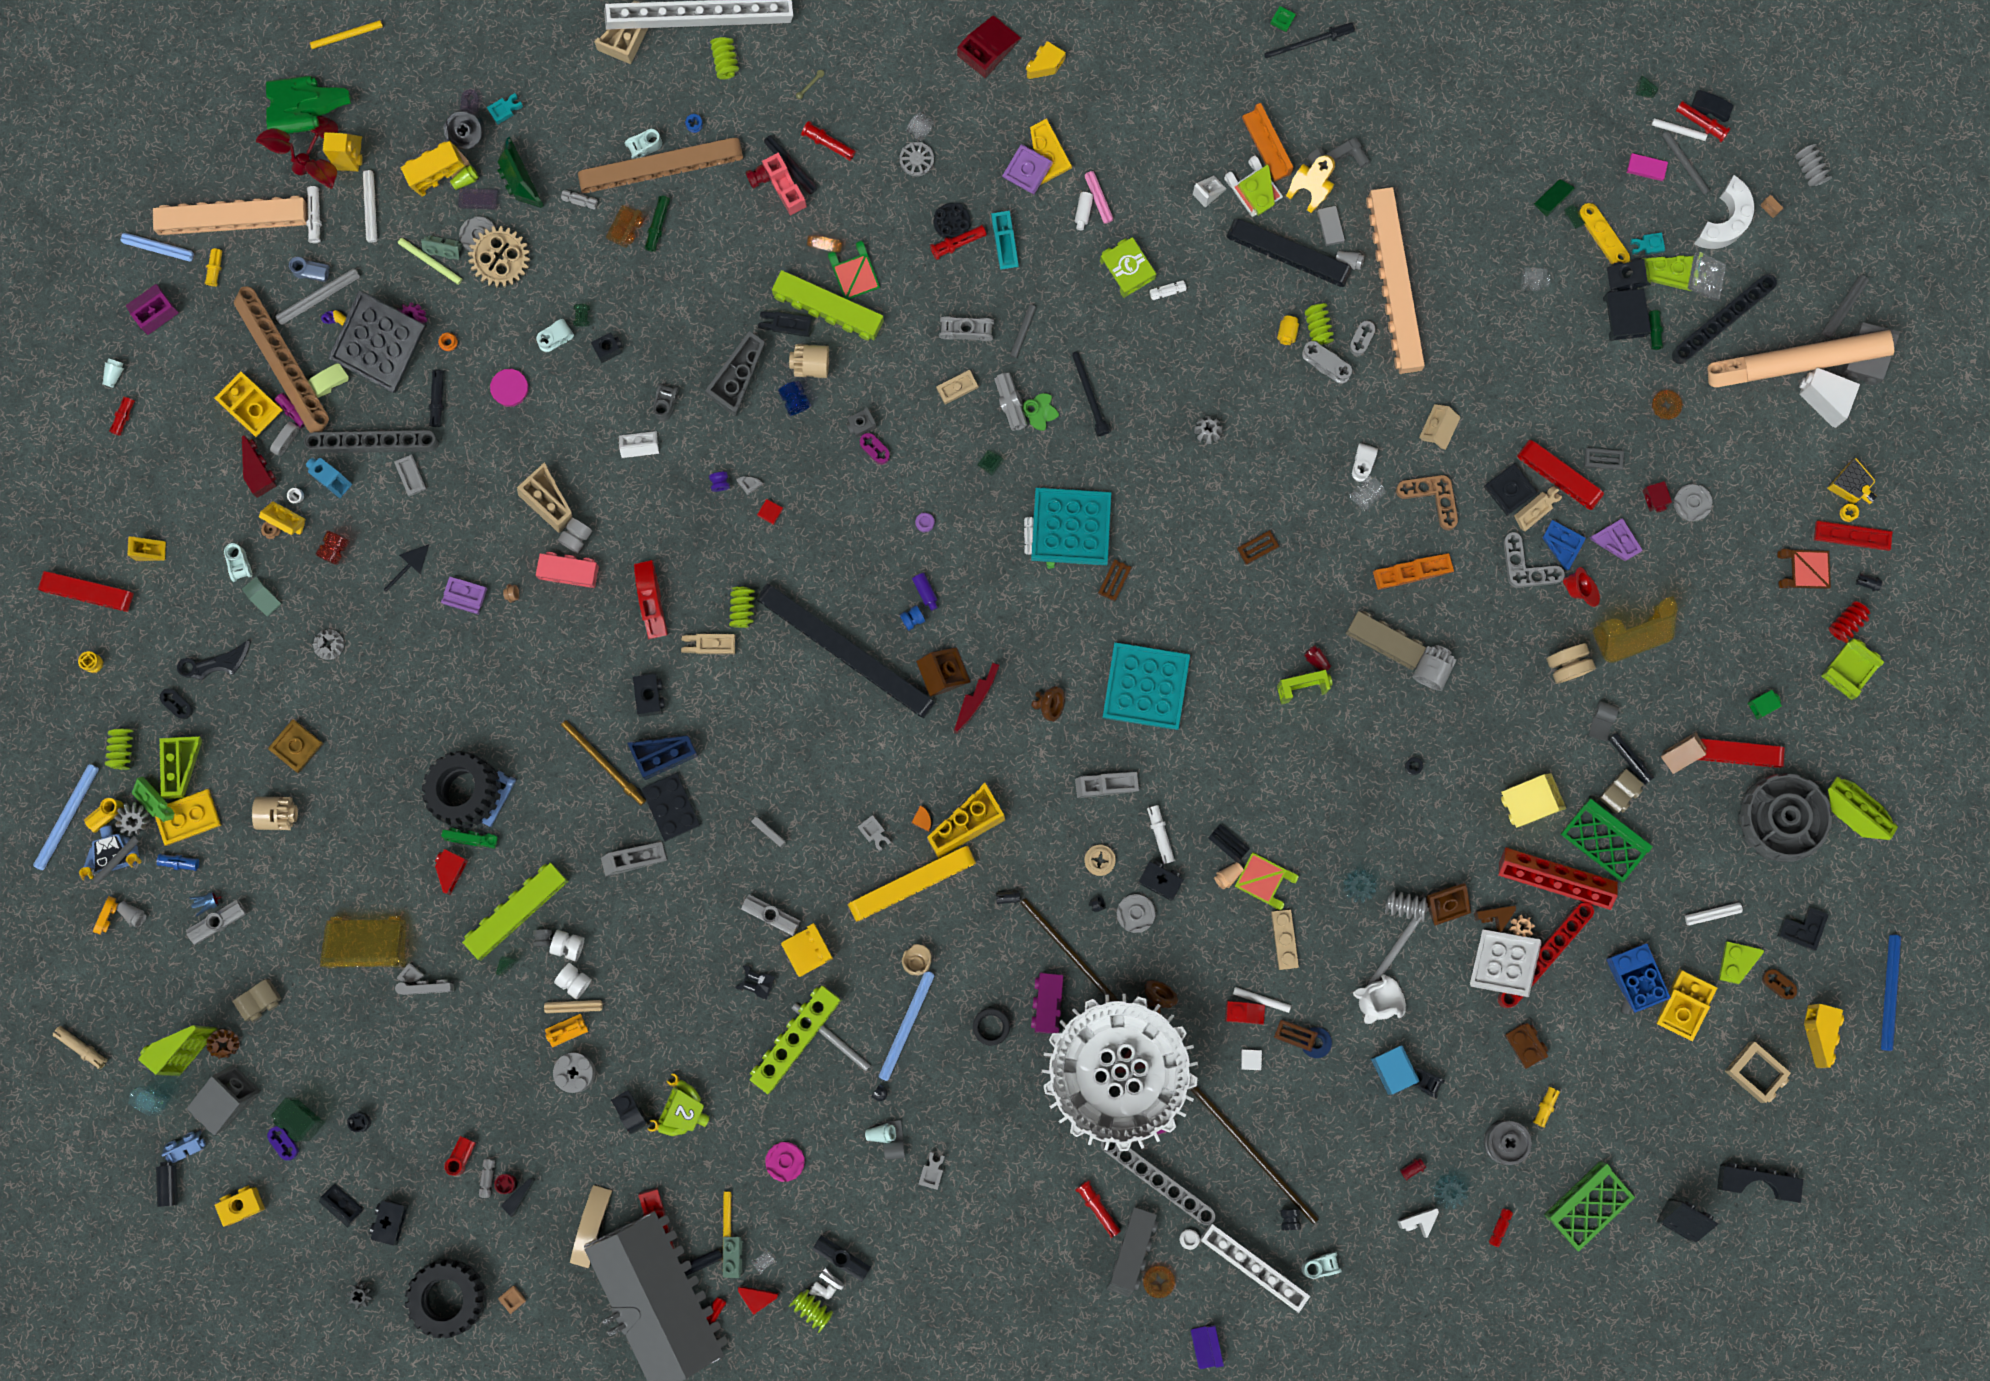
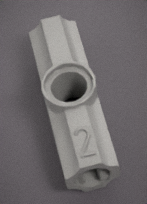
(1010, 401)
(759, 909)
(205, 927)

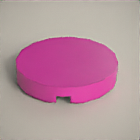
(509, 387)
(786, 1167)

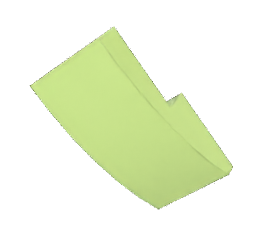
(328, 379)

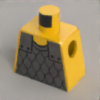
(1854, 483)

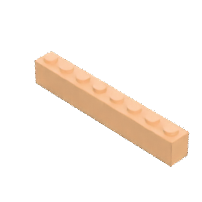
(230, 216)

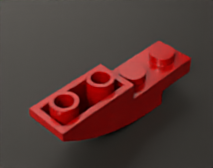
(649, 599)

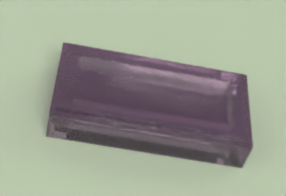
(478, 199)

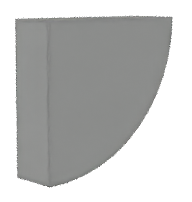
(749, 484)
(410, 974)

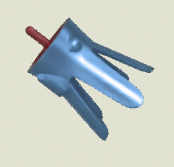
(208, 901)

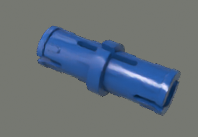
(178, 862)

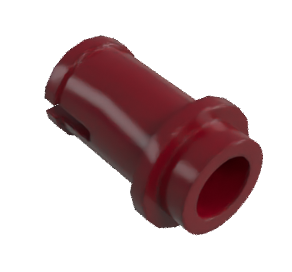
(1413, 1168)

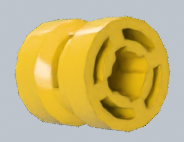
(93, 665)

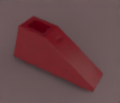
(254, 470)

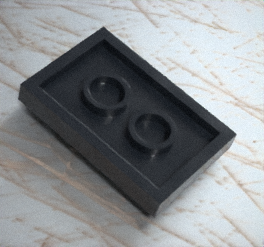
(670, 807)

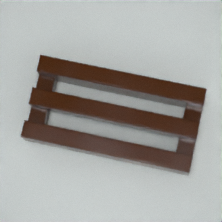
(1244, 555)
(1121, 566)
(1311, 1041)

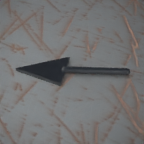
(415, 559)

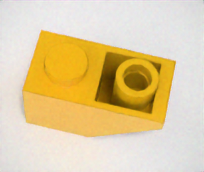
(1047, 62)

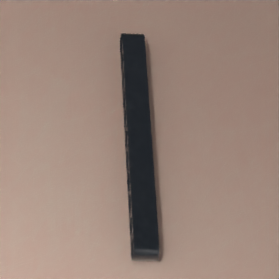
(844, 649)

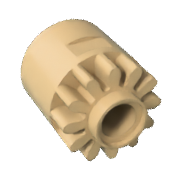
(810, 361)
(274, 813)

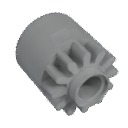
(1434, 667)

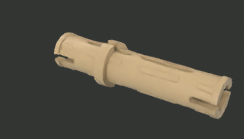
(86, 1052)

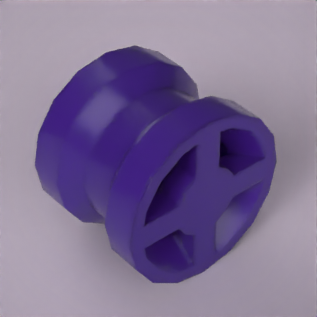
(719, 481)

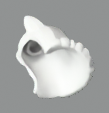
(1381, 1000)

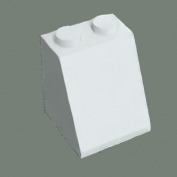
(1829, 395)

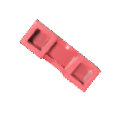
(783, 184)

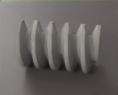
(1811, 166)
(1407, 906)

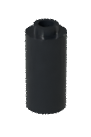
(166, 1184)

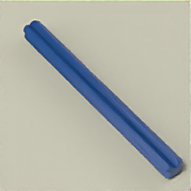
(1891, 992)

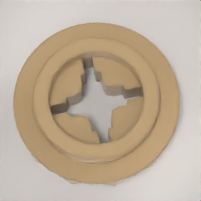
(1107, 855)

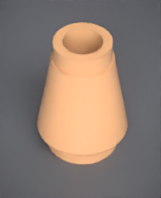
(1227, 876)

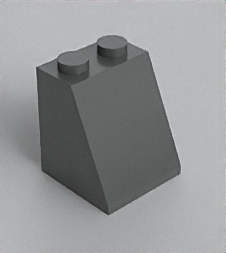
(1871, 370)
(223, 1099)

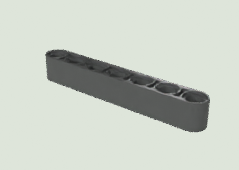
(363, 438)

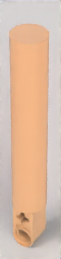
(1801, 359)

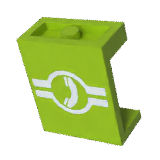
(1128, 266)

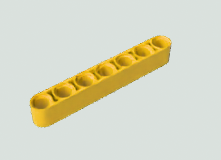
(911, 883)

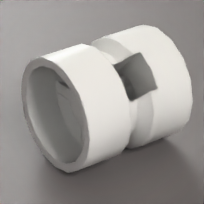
(565, 945)
(574, 982)

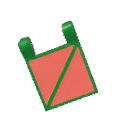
(856, 274)

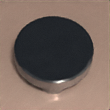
(951, 220)

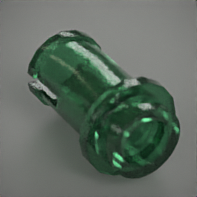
(1574, 216)

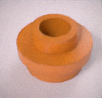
(448, 336)

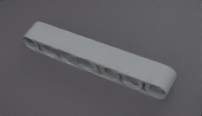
(1164, 1187)

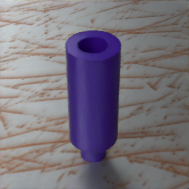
(925, 591)

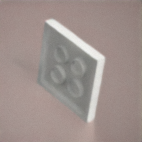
(1505, 963)

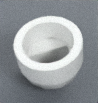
(294, 499)

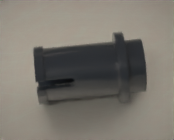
(1869, 582)
(1008, 897)

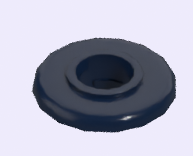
(1326, 1043)

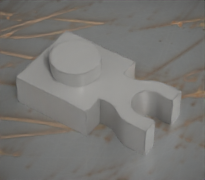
(872, 831)
(931, 1174)

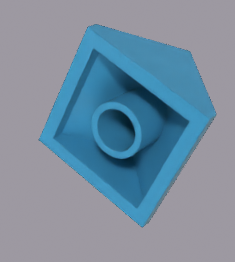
(1395, 1070)

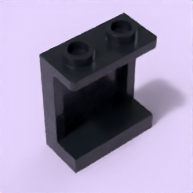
(1627, 314)

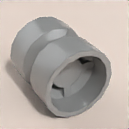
(573, 537)

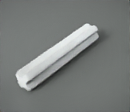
(1713, 913)

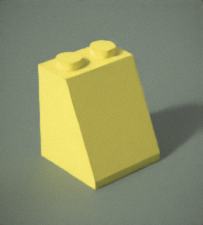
(1533, 800)

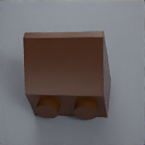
(943, 671)

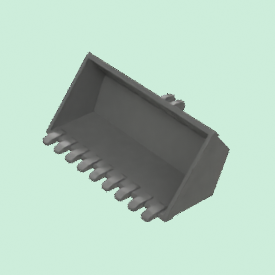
(655, 1300)

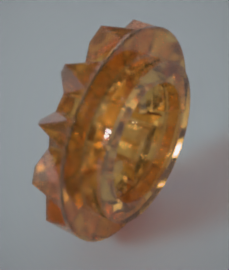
(1671, 398)
(1167, 1286)

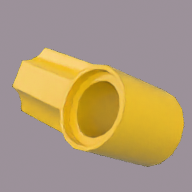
(102, 814)

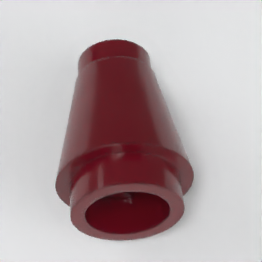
(1317, 658)

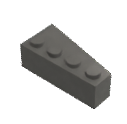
(734, 377)

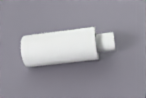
(1083, 210)

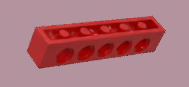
(1558, 878)

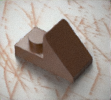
(1501, 916)

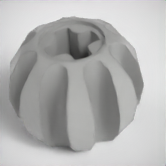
(1210, 424)

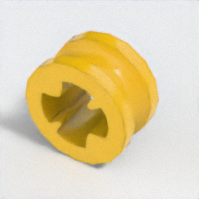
(1847, 518)

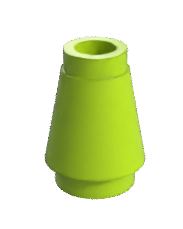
(464, 177)

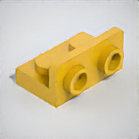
(283, 518)

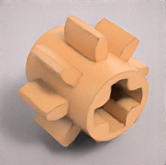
(1517, 924)

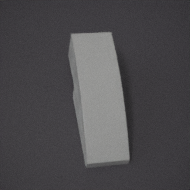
(1106, 784)

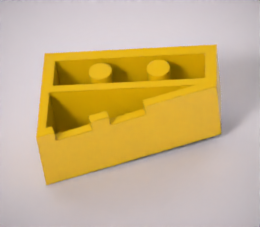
(432, 167)

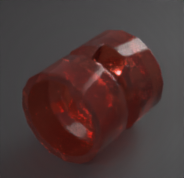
(332, 547)

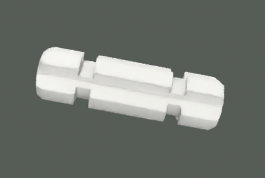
(1167, 290)
(1028, 534)

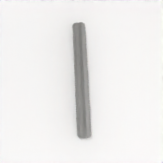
(317, 296)

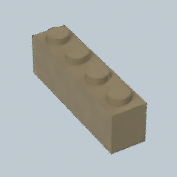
(1386, 640)

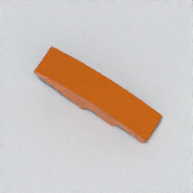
(1413, 571)

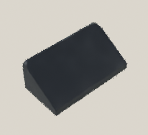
(340, 1205)

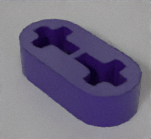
(278, 1146)

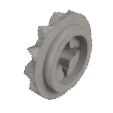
(336, 647)

